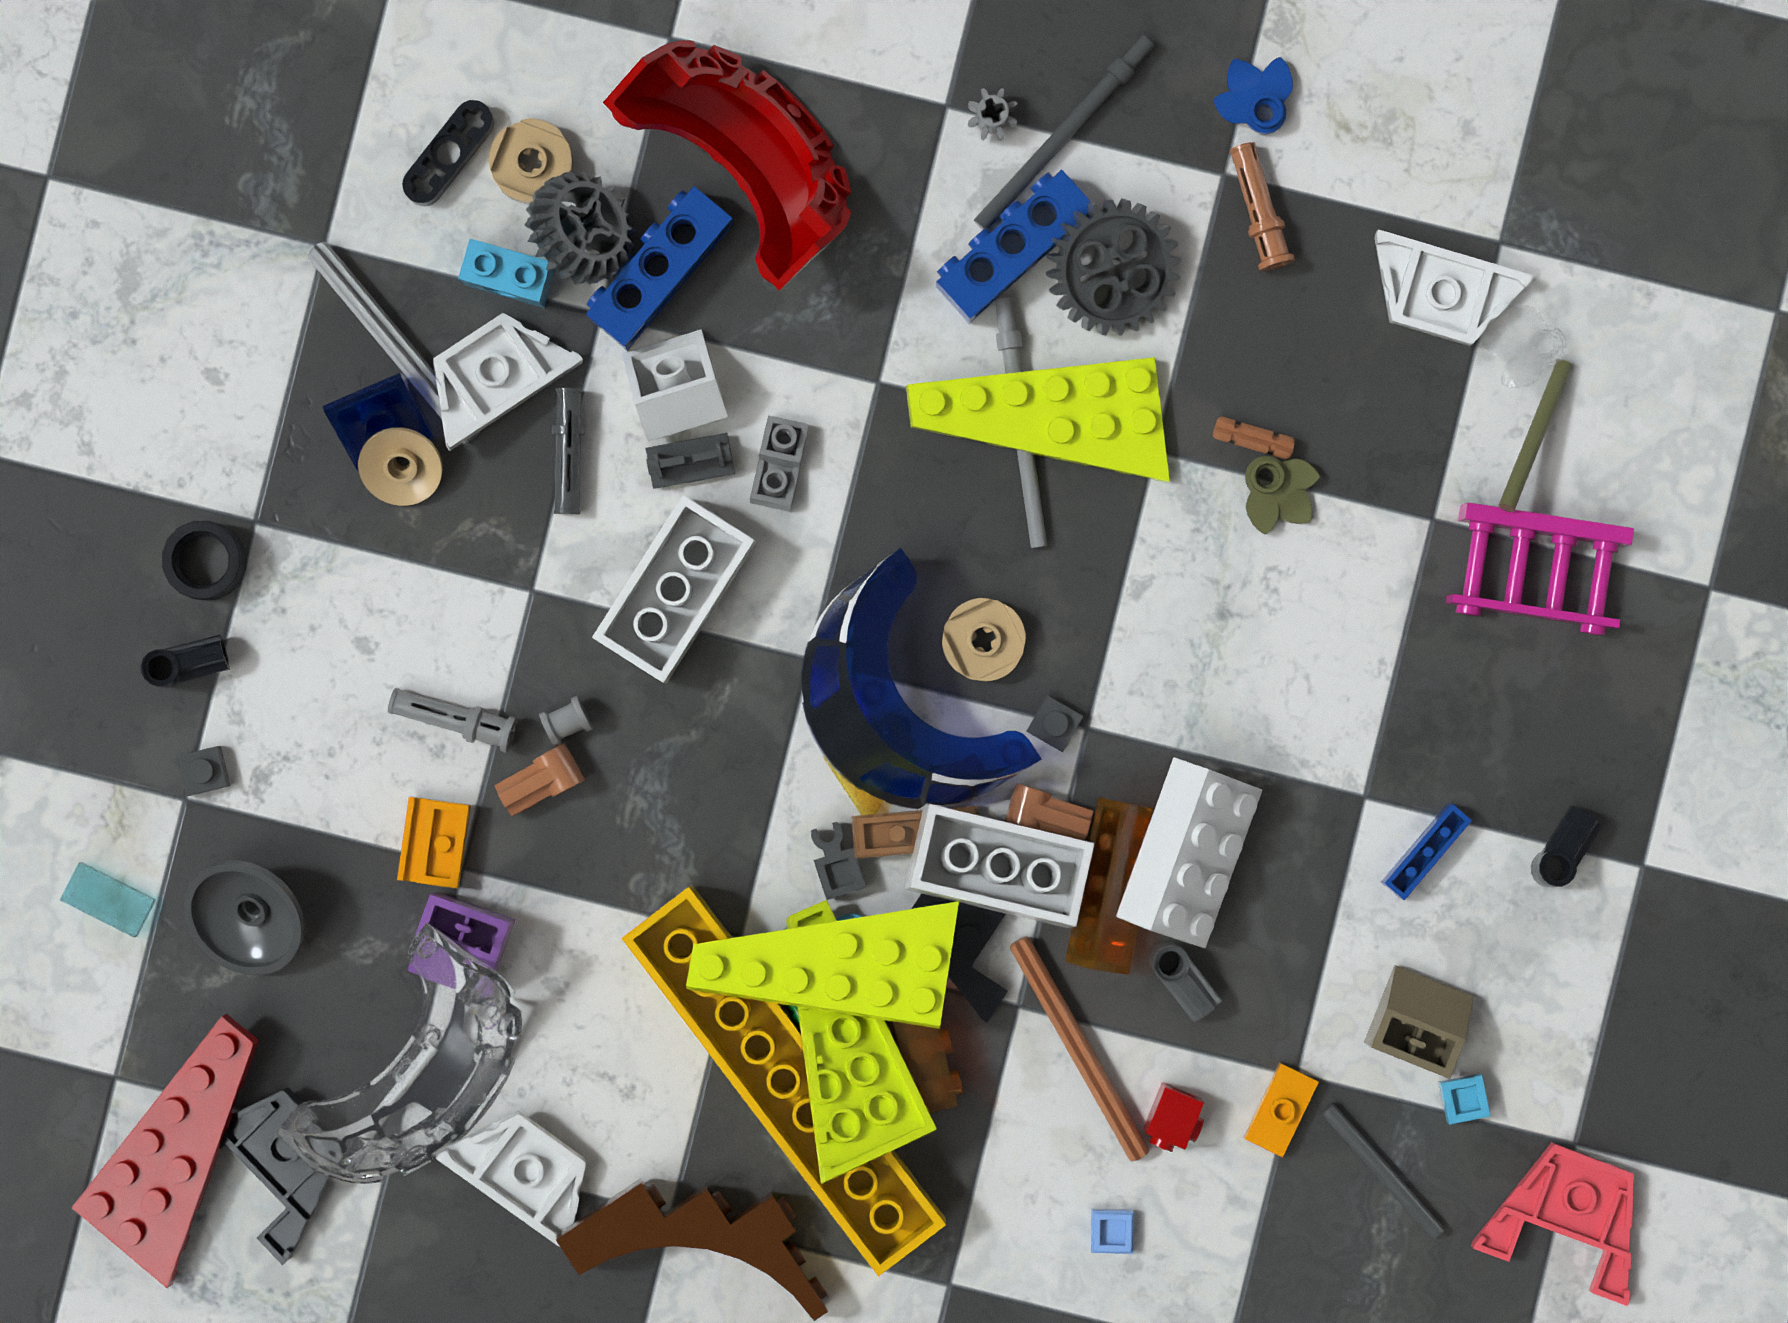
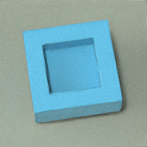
(1464, 1099)

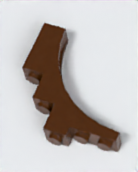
(755, 1235)

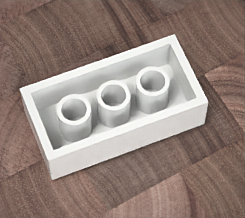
(674, 589)
(1189, 853)
(999, 866)

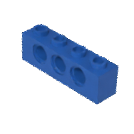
(686, 208)
(973, 297)

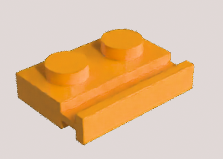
(434, 842)

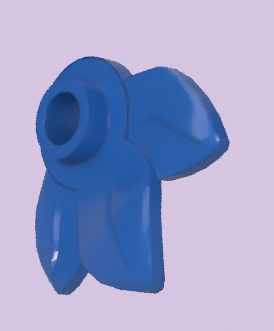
(1255, 89)

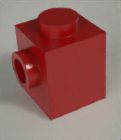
(1174, 1118)

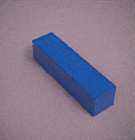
(1426, 851)

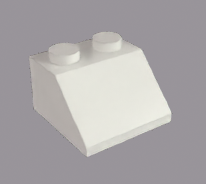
(674, 385)

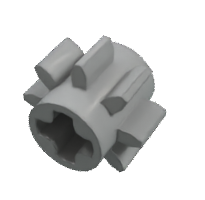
(997, 104)

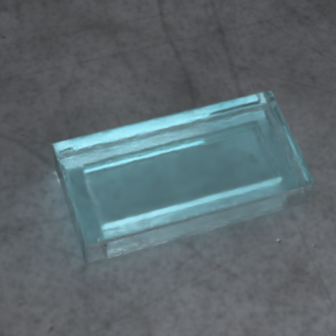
(107, 899)

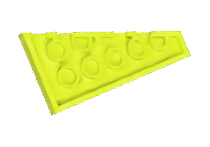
(861, 966)
(856, 1082)

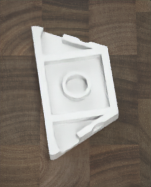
(1443, 289)
(494, 374)
(521, 1171)

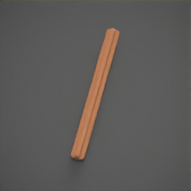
(1079, 1049)

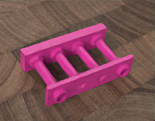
(1564, 534)

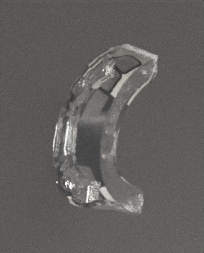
(432, 1087)

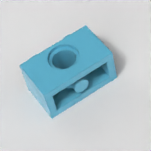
(506, 273)

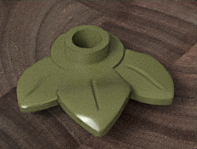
(1283, 497)

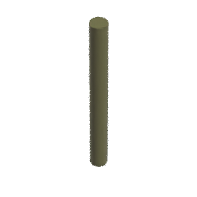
(1535, 436)

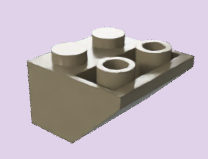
(1421, 1022)

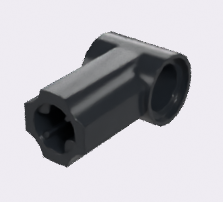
(188, 660)
(1568, 845)

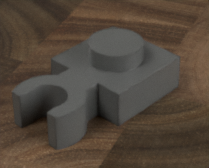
(839, 869)

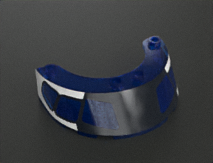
(866, 723)

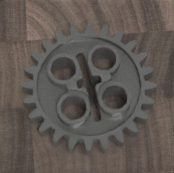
(1103, 231)

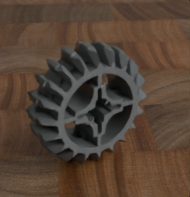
(567, 231)

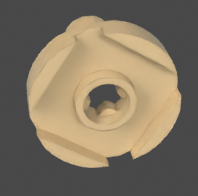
(521, 140)
(975, 662)

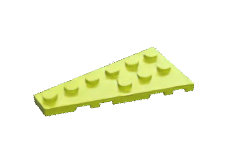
(1075, 414)

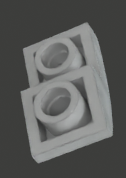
(779, 463)

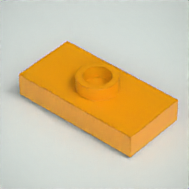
(1281, 1109)

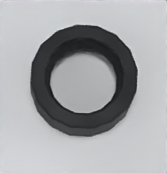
(174, 573)

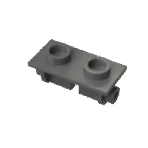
(690, 460)

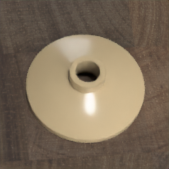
(397, 482)

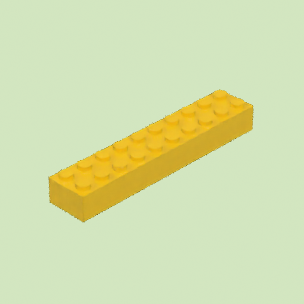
(764, 1060)

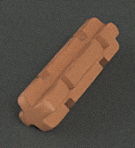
(1253, 438)

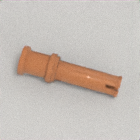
(1265, 225)

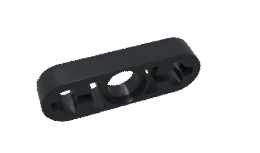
(421, 171)

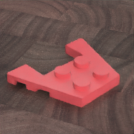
(1575, 1199)

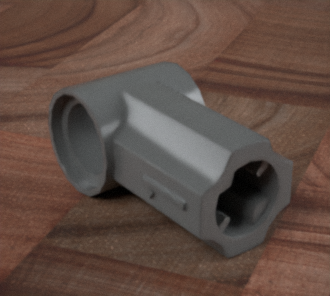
(1185, 981)

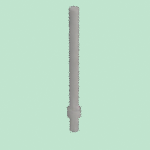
(1009, 342)

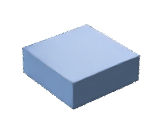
(1112, 1231)

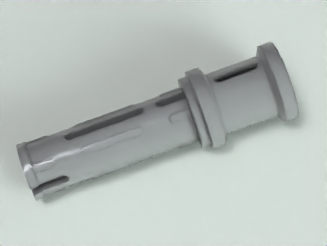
(477, 723)

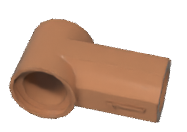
(547, 776)
(1042, 812)

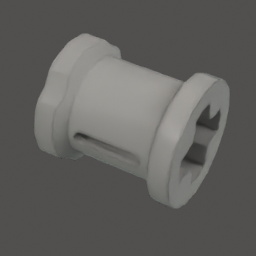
(566, 721)

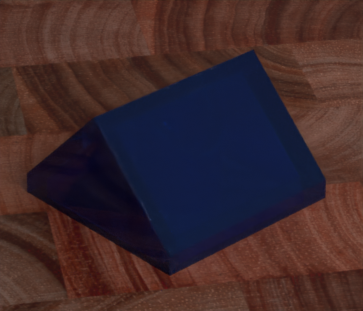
(374, 409)

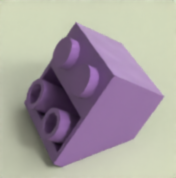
(470, 926)

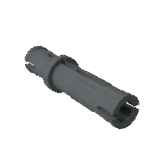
(568, 400)

